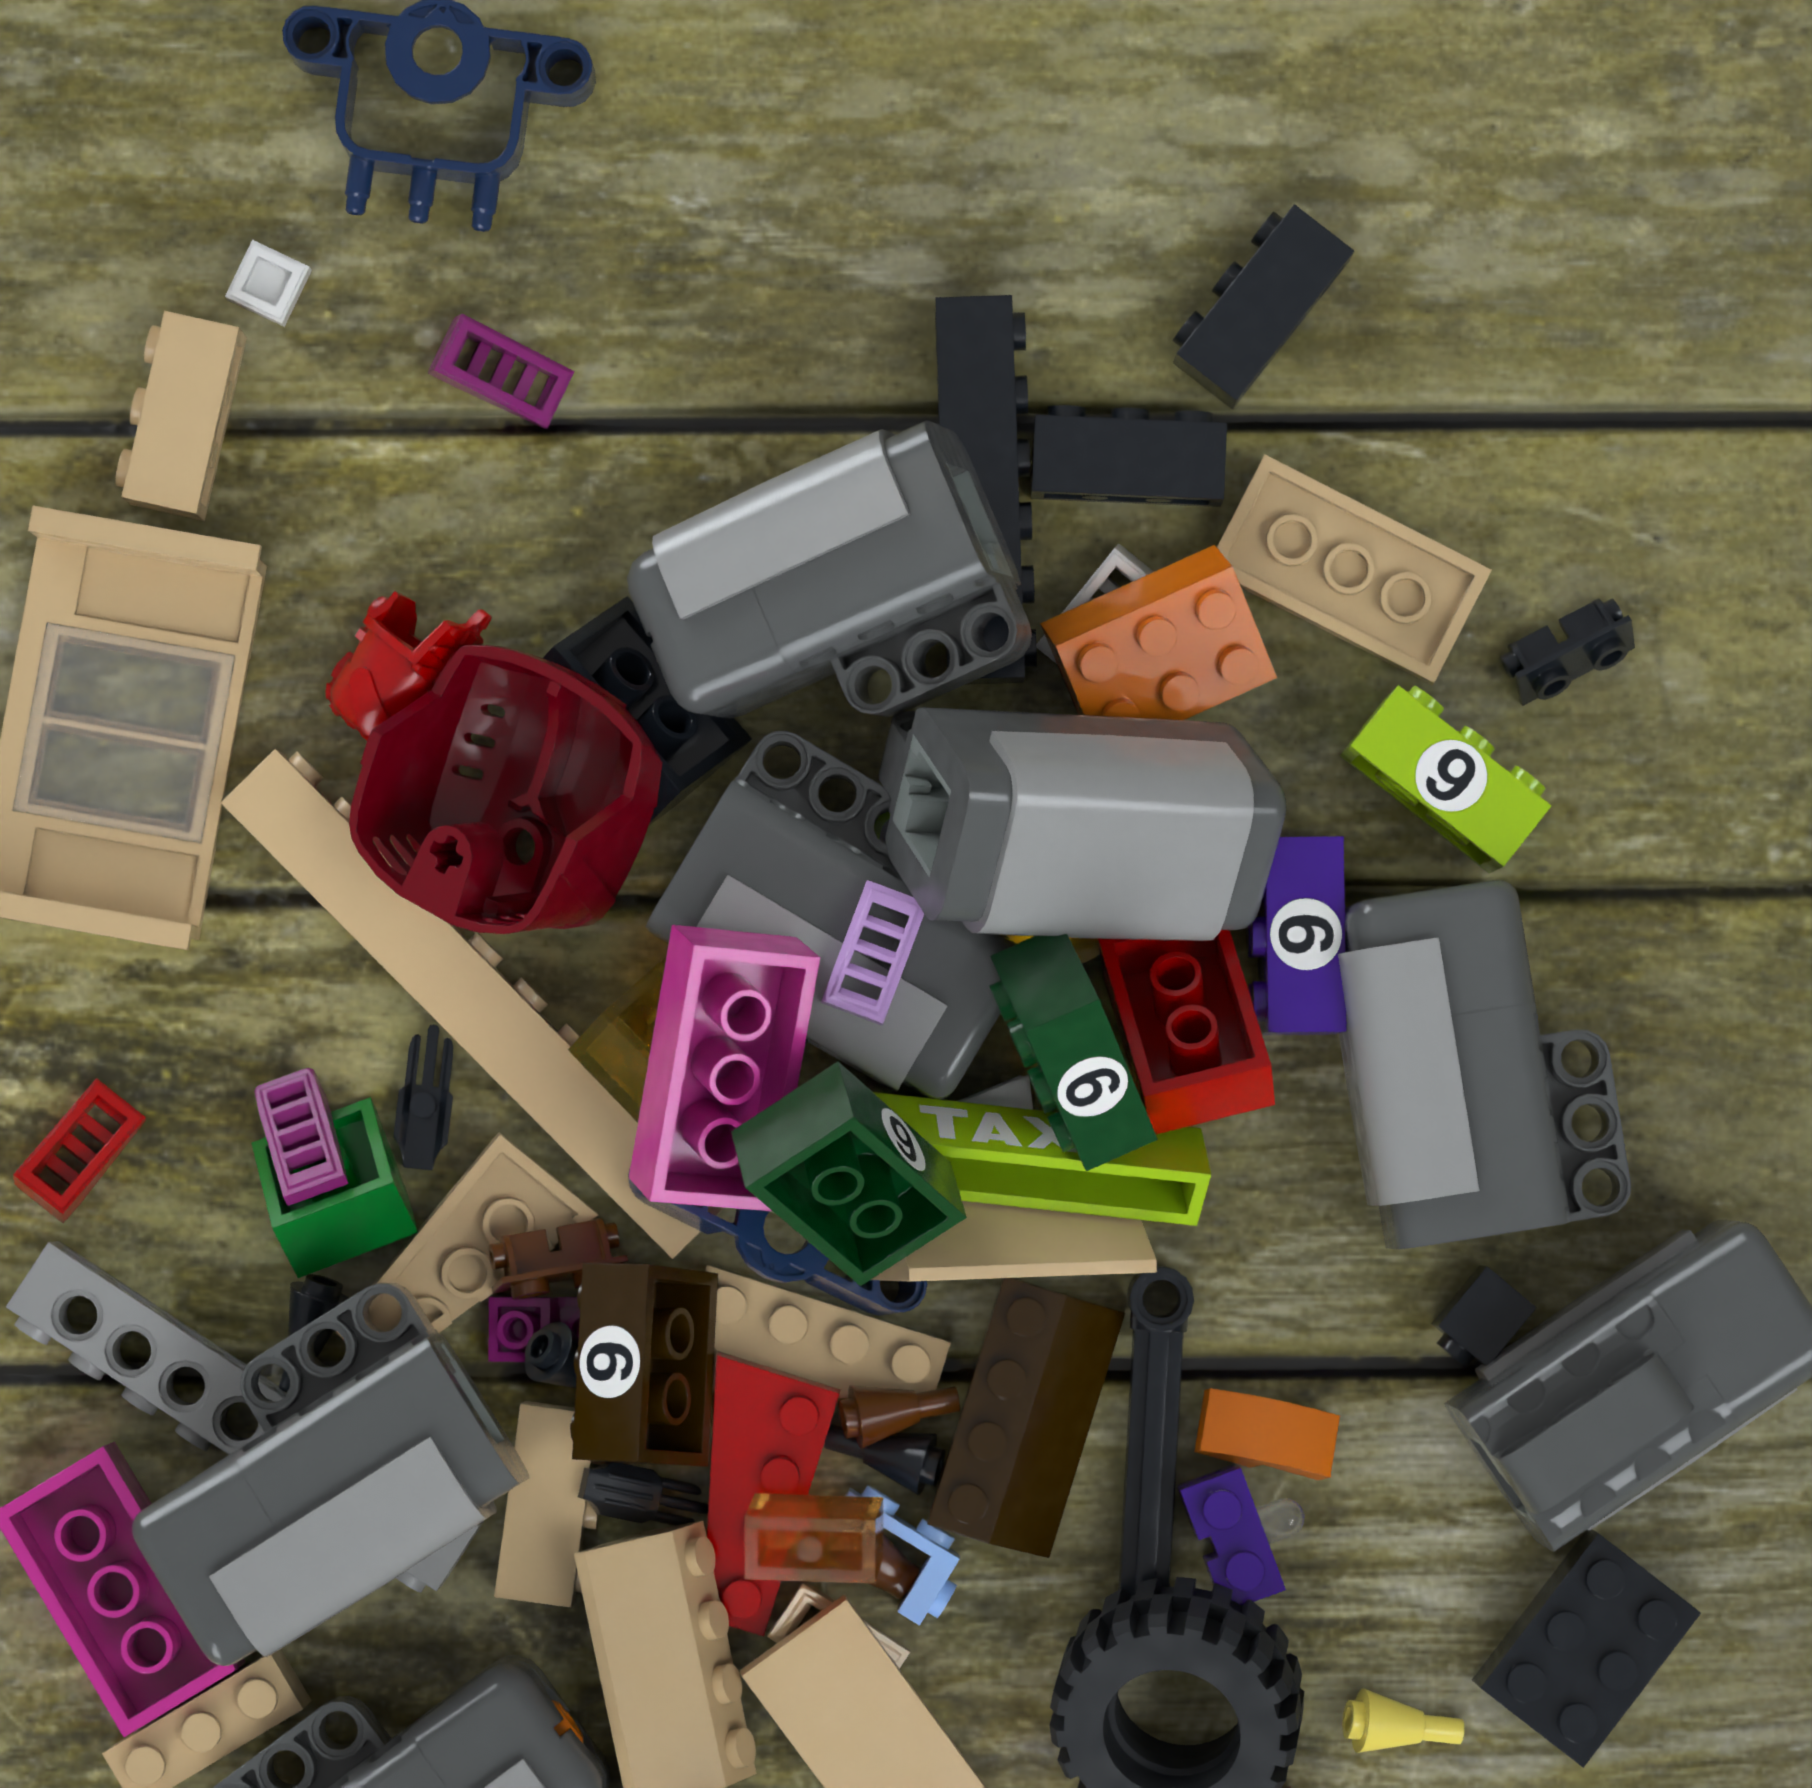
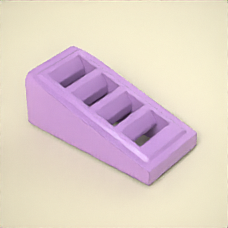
(858, 1004)

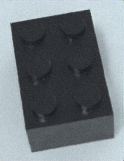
(1586, 1647)

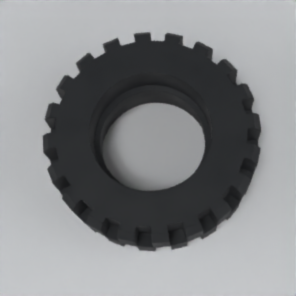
(1186, 1633)

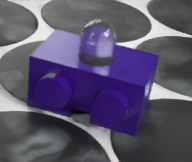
(1239, 1532)

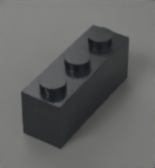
(1260, 304)
(1128, 457)

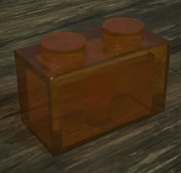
(814, 1538)

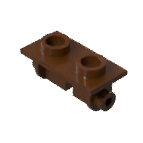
(532, 1266)

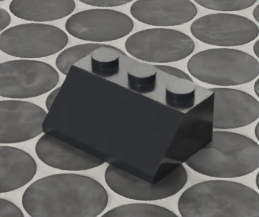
(620, 659)

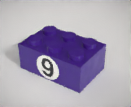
(1300, 940)

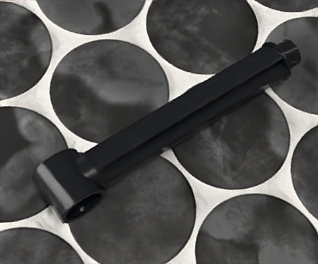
(1152, 1432)

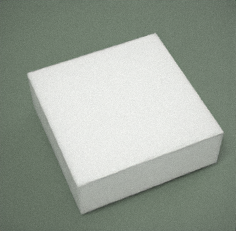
(268, 283)

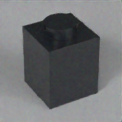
(1481, 1318)

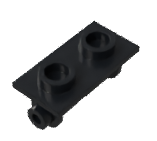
(1596, 640)

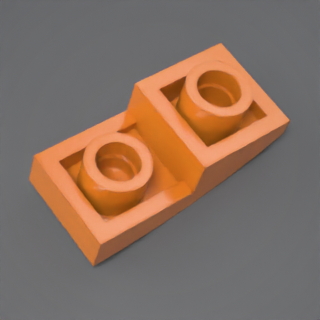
(1267, 1433)

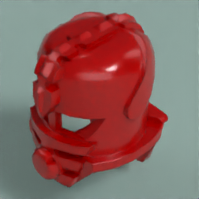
(393, 664)

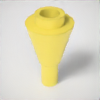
(1383, 1723)

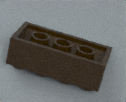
(1025, 1417)

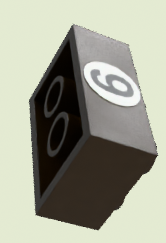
(644, 1364)

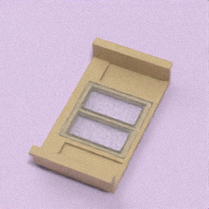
(122, 725)

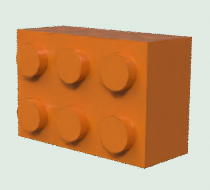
(1162, 643)

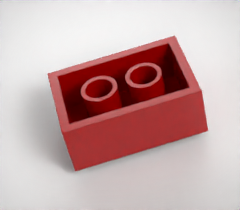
(1187, 1029)

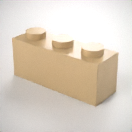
(181, 415)
(544, 1512)
(209, 1725)

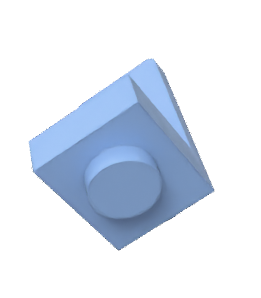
(931, 1587)

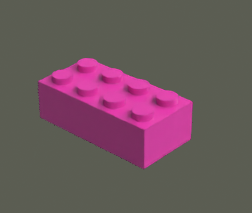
(719, 1055)
(102, 1592)

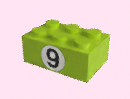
(1447, 777)

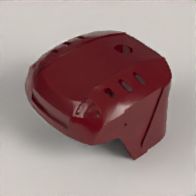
(561, 767)

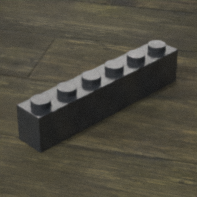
(980, 405)

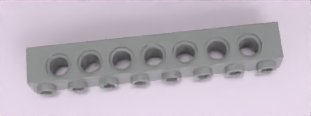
(42, 1312)

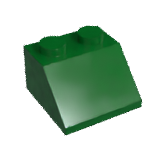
(350, 1218)

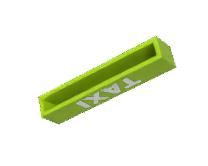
(1016, 1161)

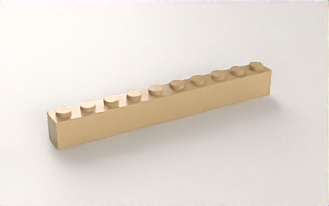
(451, 981)

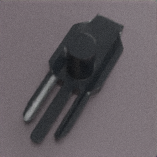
(423, 1109)
(636, 1493)

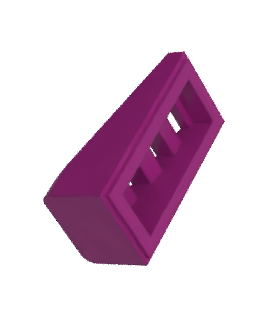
(468, 381)
(300, 1133)

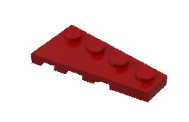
(763, 1442)

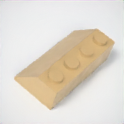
(1028, 1243)
(666, 1660)

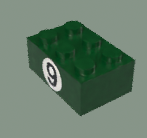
(1074, 1049)
(848, 1174)

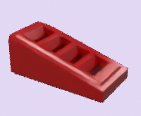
(81, 1184)

